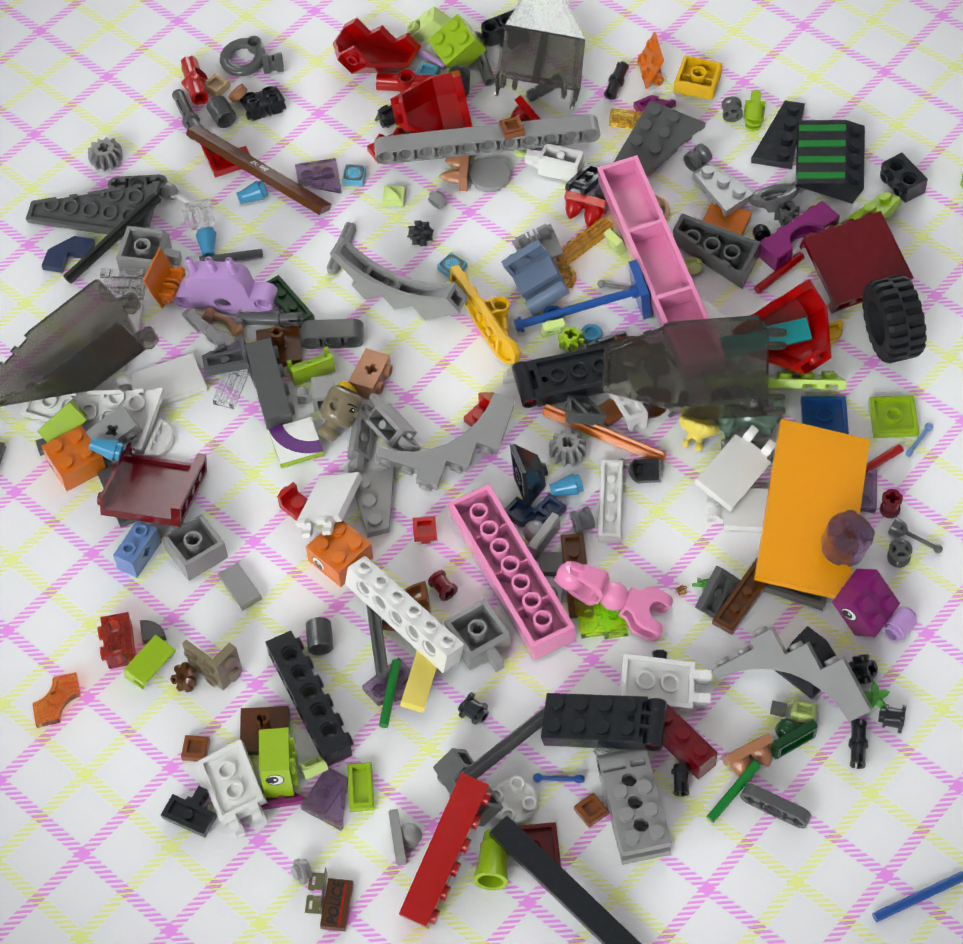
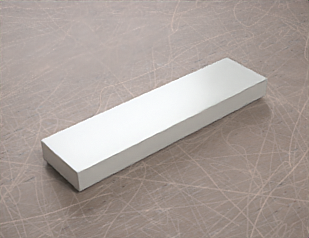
(610, 501)

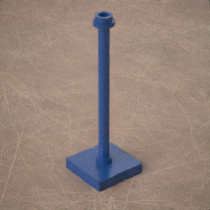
(637, 290)

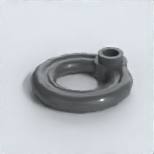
(253, 45)
(772, 203)

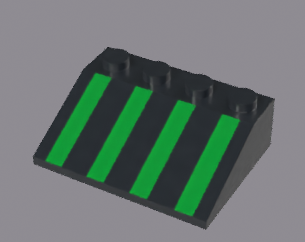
(831, 158)

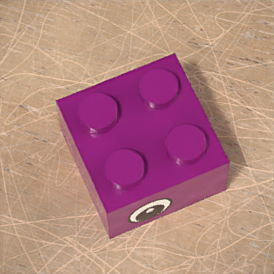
(866, 602)

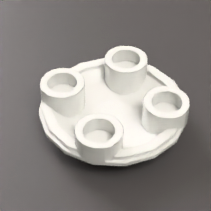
(517, 799)

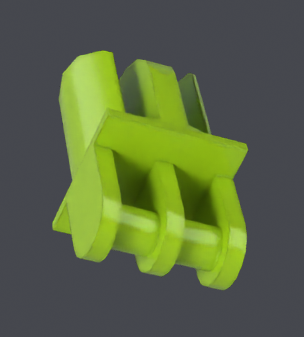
(754, 111)

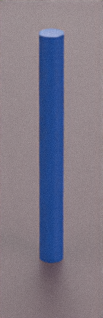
(918, 897)

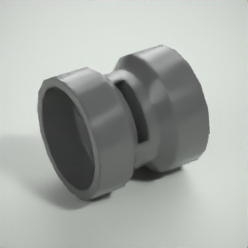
(272, 63)
(697, 157)

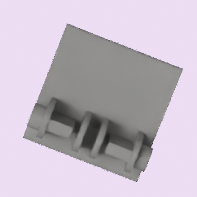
(545, 235)

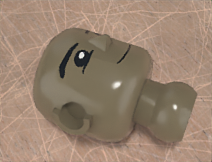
(339, 410)

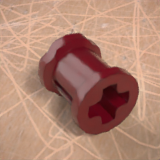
(891, 503)
(442, 585)

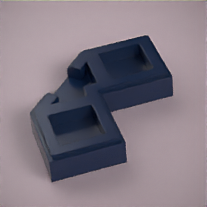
(58, 255)
(521, 515)

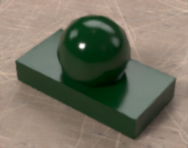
(792, 736)

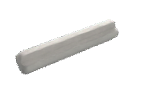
(347, 232)

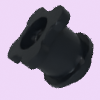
(473, 709)
(892, 717)

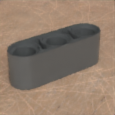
(332, 333)

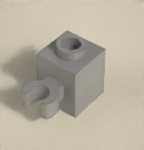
(317, 393)

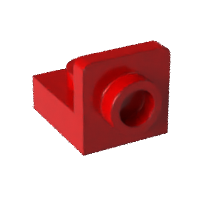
(291, 500)

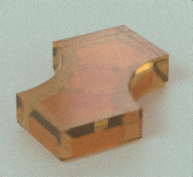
(49, 708)

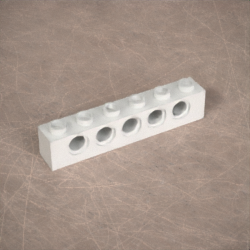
(404, 614)

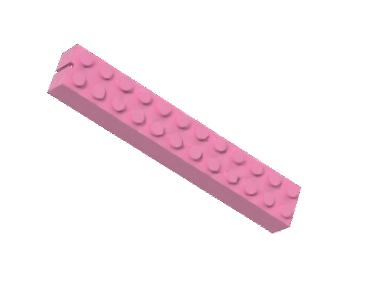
(650, 241)

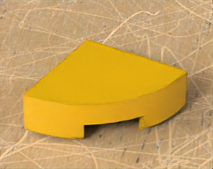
(835, 330)

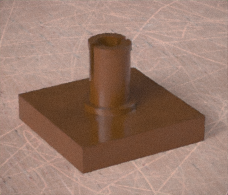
(287, 342)
(258, 719)

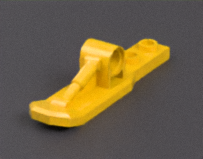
(489, 317)

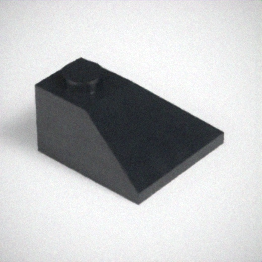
(528, 473)
(823, 652)

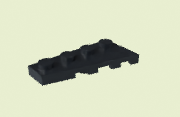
(780, 140)

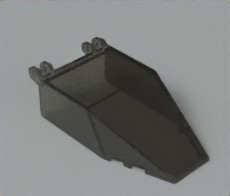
(542, 48)
(75, 347)
(698, 368)

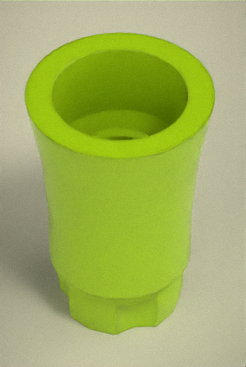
(491, 865)

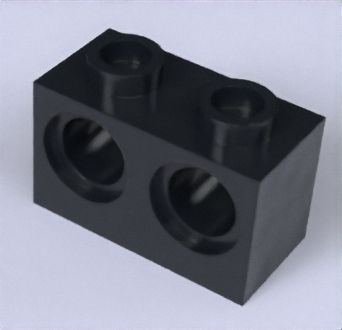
(903, 177)

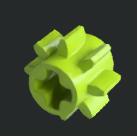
(570, 339)

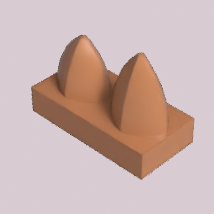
(458, 176)
(759, 750)

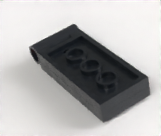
(556, 376)
(603, 721)

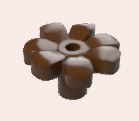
(183, 677)

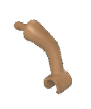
(211, 314)

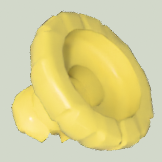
(697, 430)

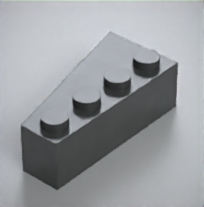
(718, 248)

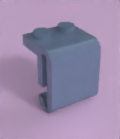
(536, 276)

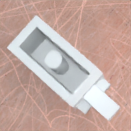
(556, 161)

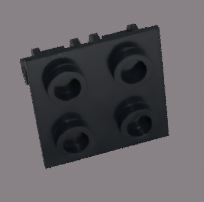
(268, 96)

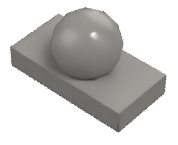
(541, 534)
(405, 835)

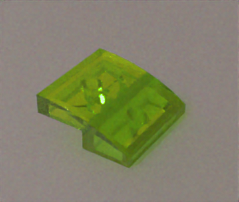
(599, 621)

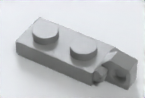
(360, 445)

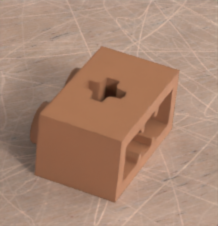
(371, 373)

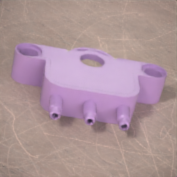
(223, 280)

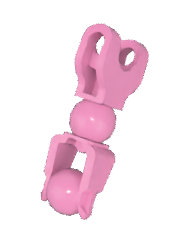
(593, 585)

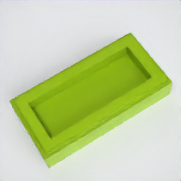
(360, 787)

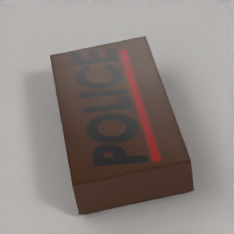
(336, 904)

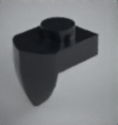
(645, 470)

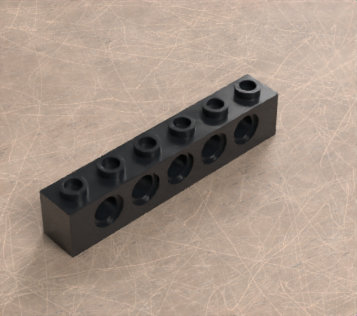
(330, 749)

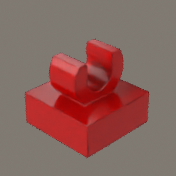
(424, 529)

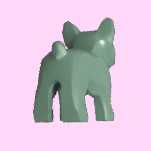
(764, 424)

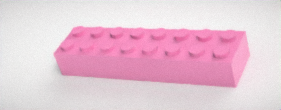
(512, 572)

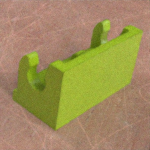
(312, 367)
(63, 421)
(148, 661)

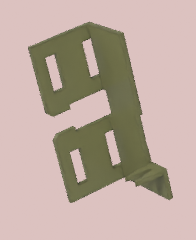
(318, 902)

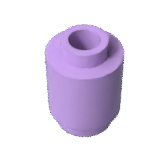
(900, 624)

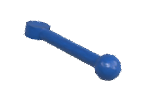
(537, 777)

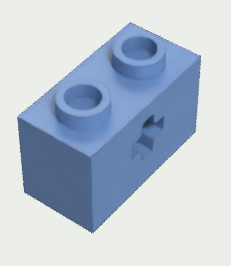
(137, 548)

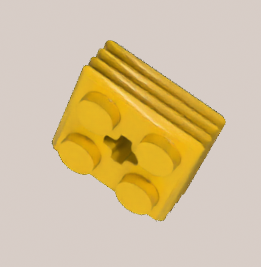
(698, 77)

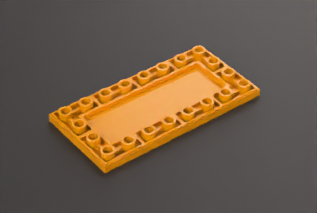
(810, 482)

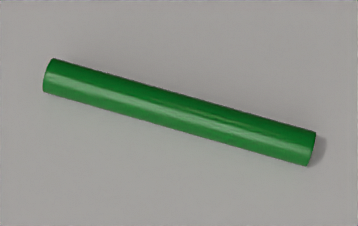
(390, 693)
(733, 791)

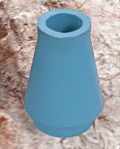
(253, 192)
(206, 239)
(108, 448)
(567, 486)

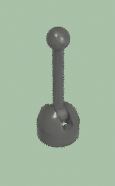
(899, 529)

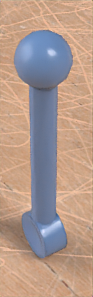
(928, 427)

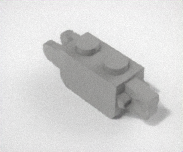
(390, 425)

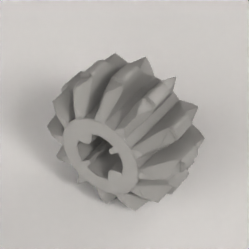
(105, 154)
(567, 448)

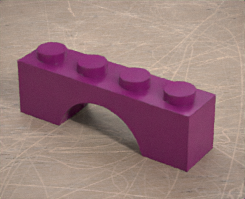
(778, 249)

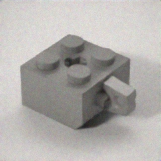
(140, 248)
(195, 547)
(482, 635)

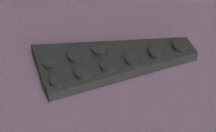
(657, 137)
(93, 212)

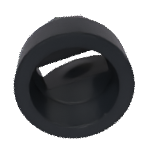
(761, 231)

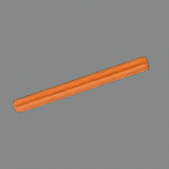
(606, 435)

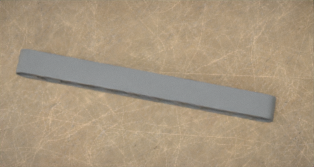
(485, 139)

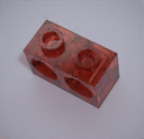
(121, 639)

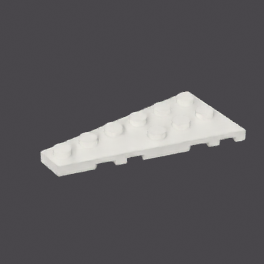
(98, 404)

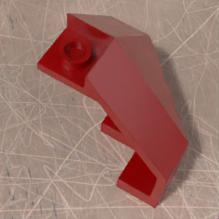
(374, 50)
(433, 105)
(796, 304)

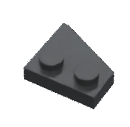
(226, 358)

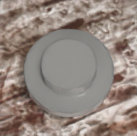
(437, 199)
(301, 870)

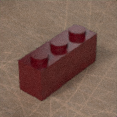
(687, 745)

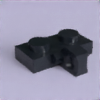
(190, 812)

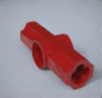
(194, 80)
(398, 82)

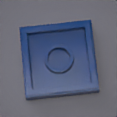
(825, 412)

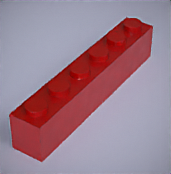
(444, 851)

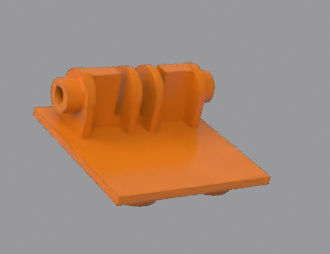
(650, 62)
(163, 279)

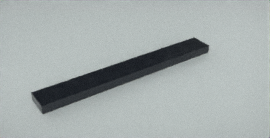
(560, 884)

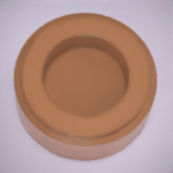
(237, 93)

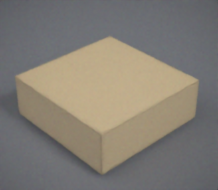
(217, 85)

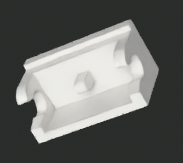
(632, 411)

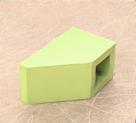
(427, 24)

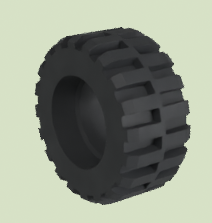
(894, 319)

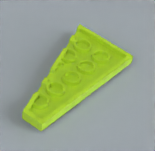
(785, 379)

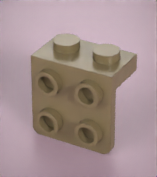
(217, 671)

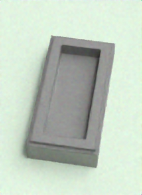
(239, 586)

